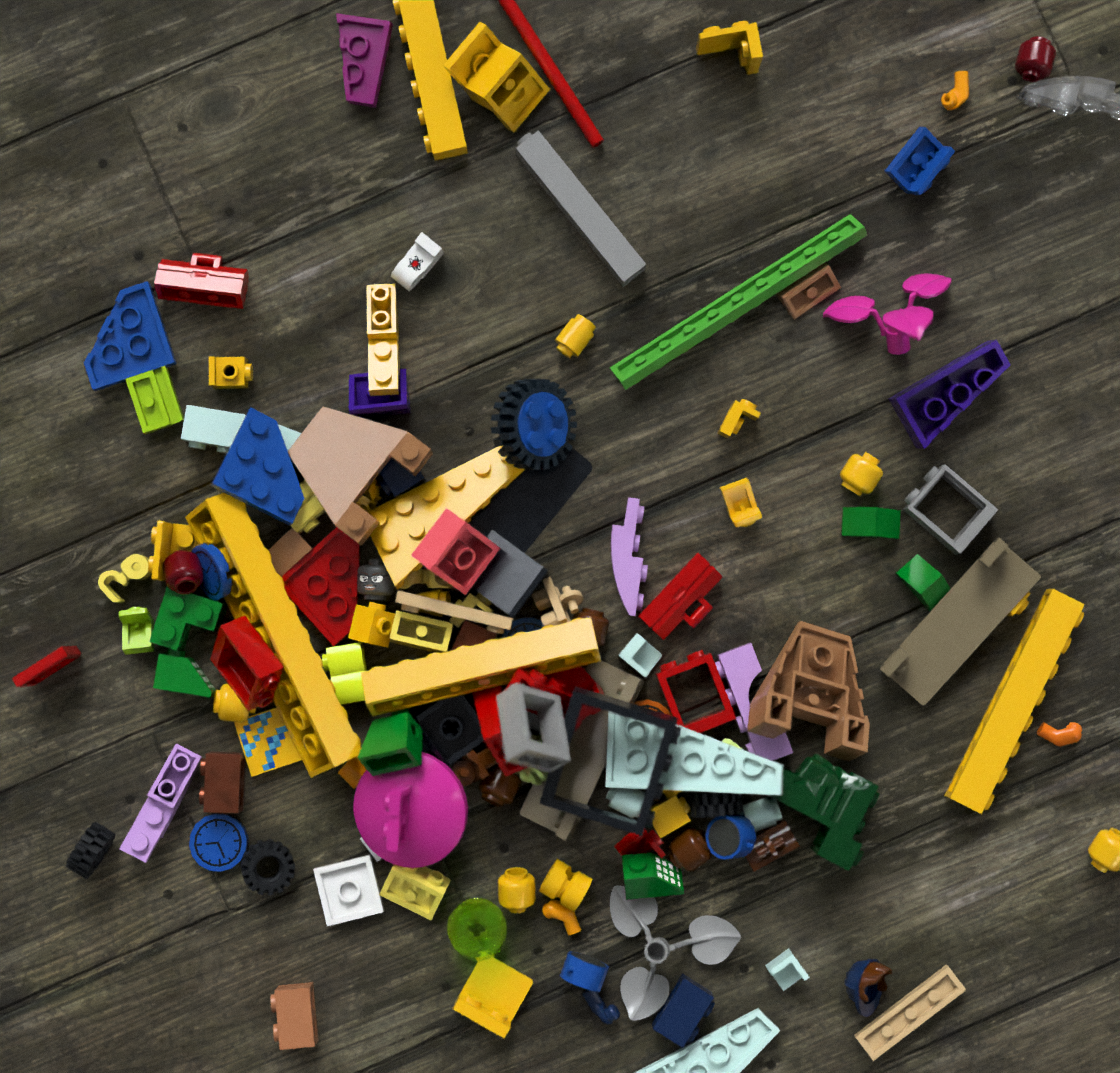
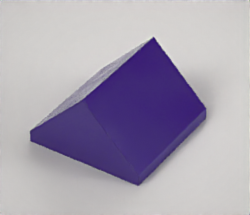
(368, 406)

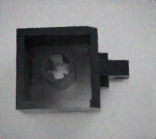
(446, 745)

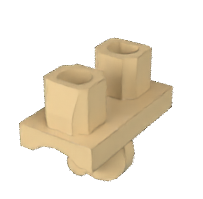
(551, 596)

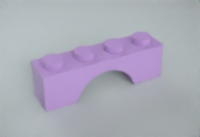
(739, 669)

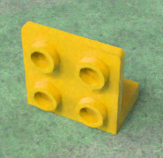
(741, 36)
(168, 539)
(493, 995)

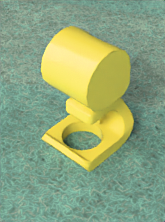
(132, 568)
(427, 577)

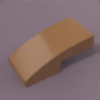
(288, 551)

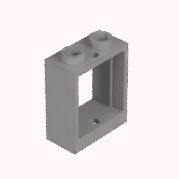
(973, 526)
(518, 746)

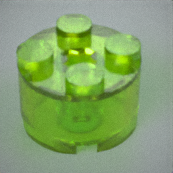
(464, 918)

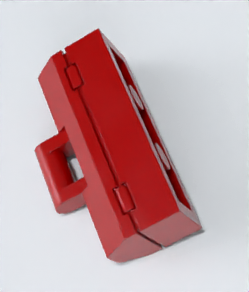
(202, 284)
(671, 603)

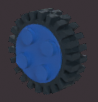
(533, 424)

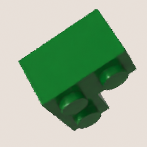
(182, 611)

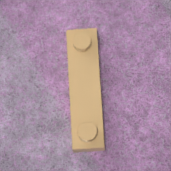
(495, 622)
(910, 1012)

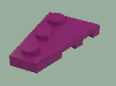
(364, 56)

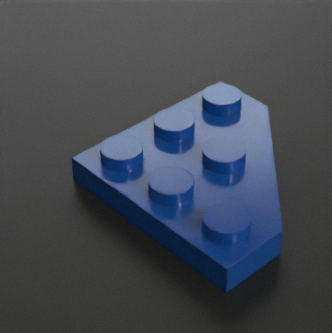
(129, 340)
(260, 469)

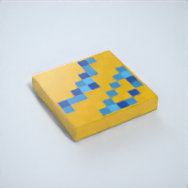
(266, 742)

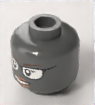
(374, 581)

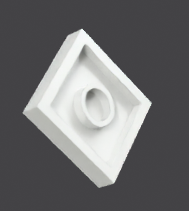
(349, 890)

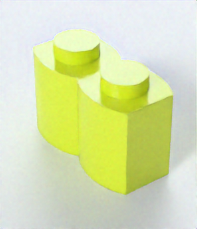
(345, 669)

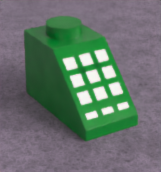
(181, 674)
(650, 876)

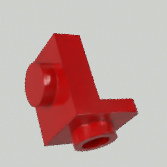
(639, 844)

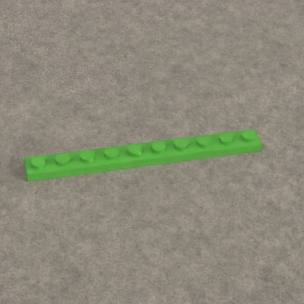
(738, 301)

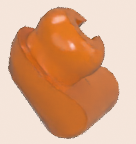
(1061, 737)

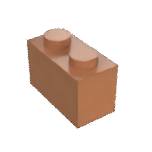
(295, 1016)

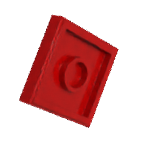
(47, 666)

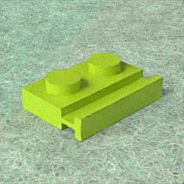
(155, 400)

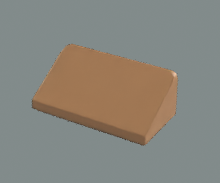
(809, 290)

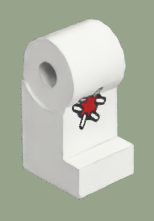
(417, 262)

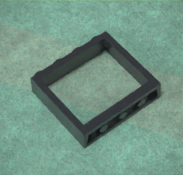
(662, 763)

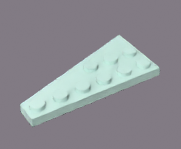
(696, 763)
(721, 1051)

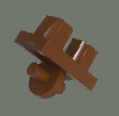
(473, 766)
(771, 845)

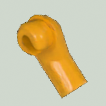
(959, 93)
(555, 910)

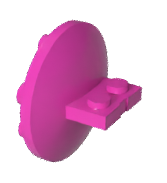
(411, 813)

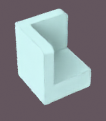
(640, 655)
(786, 969)

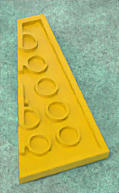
(411, 515)

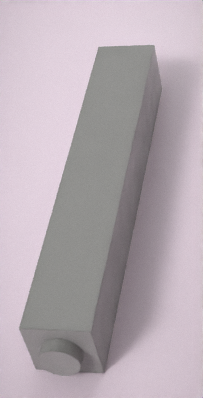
(580, 207)

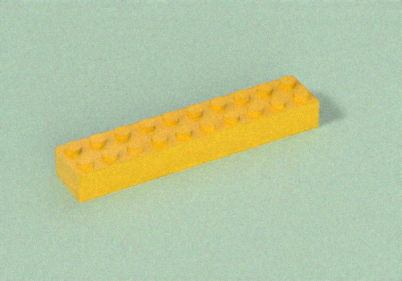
(304, 692)

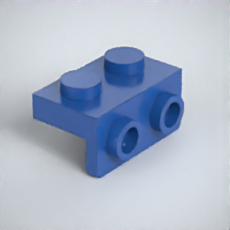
(919, 162)

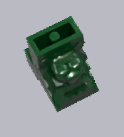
(835, 801)

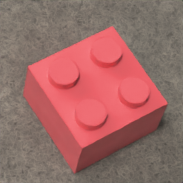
(455, 551)

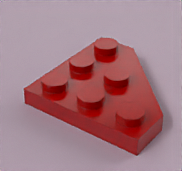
(326, 584)

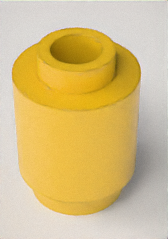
(575, 336)

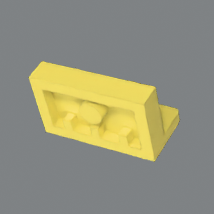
(415, 889)

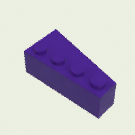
(941, 396)

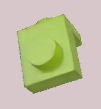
(136, 630)

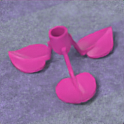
(900, 323)

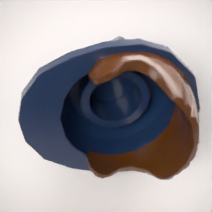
(865, 984)

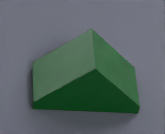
(870, 522)
(924, 581)

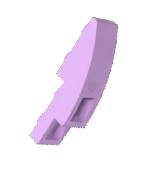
(627, 569)
(161, 803)

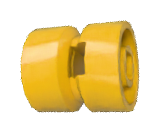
(565, 885)

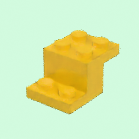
(496, 77)

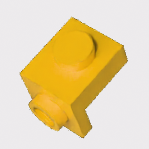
(740, 503)

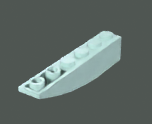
(219, 428)

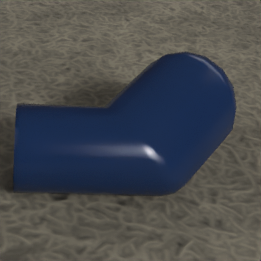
(597, 1005)

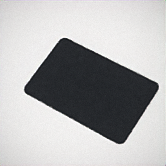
(532, 501)

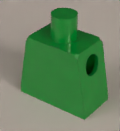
(392, 744)

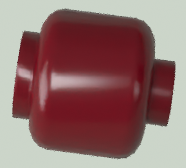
(1035, 59)
(183, 572)

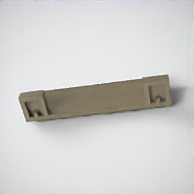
(960, 621)
(587, 755)

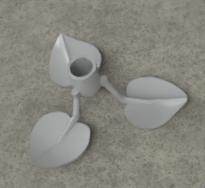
(644, 990)

